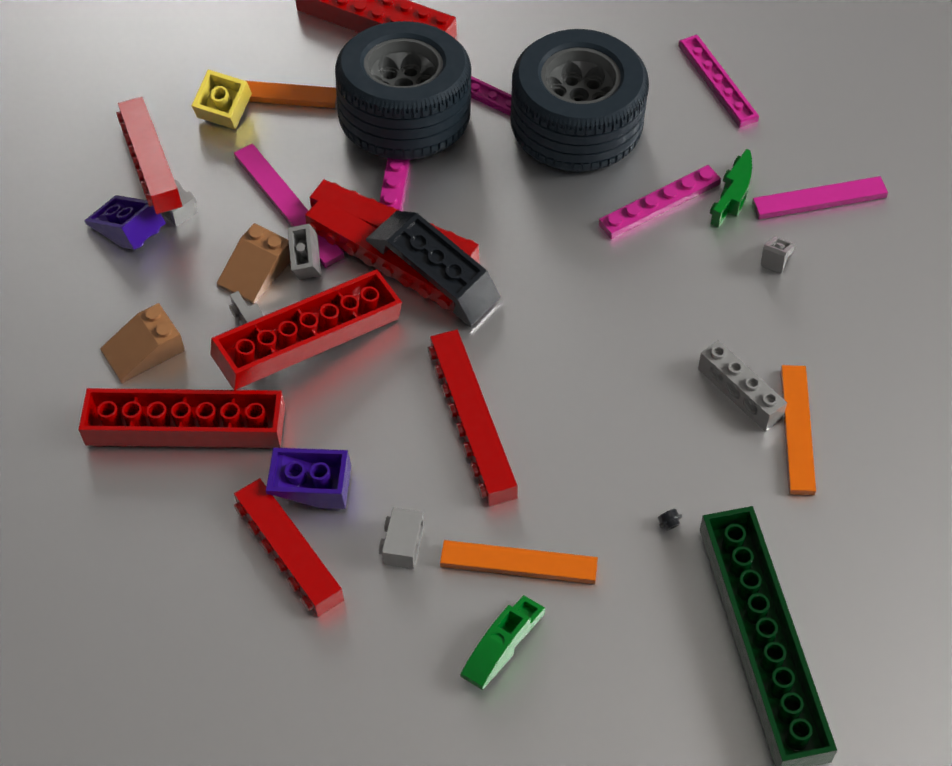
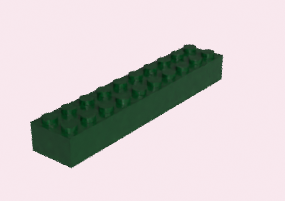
(767, 640)

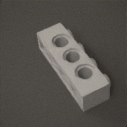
(742, 385)

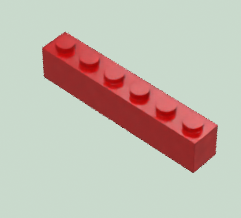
(289, 548)

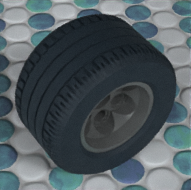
(403, 90)
(578, 99)

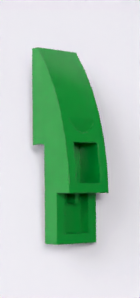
(735, 189)
(500, 640)

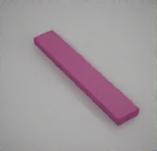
(718, 81)
(819, 197)

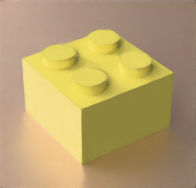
(221, 99)

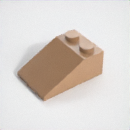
(255, 263)
(143, 343)

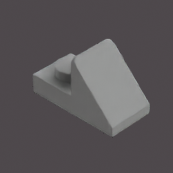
(776, 253)

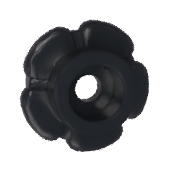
(669, 519)

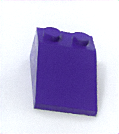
(126, 221)
(310, 476)

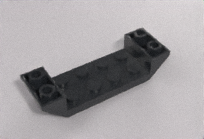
(438, 262)

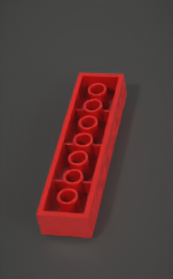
(363, 14)
(305, 329)
(182, 418)

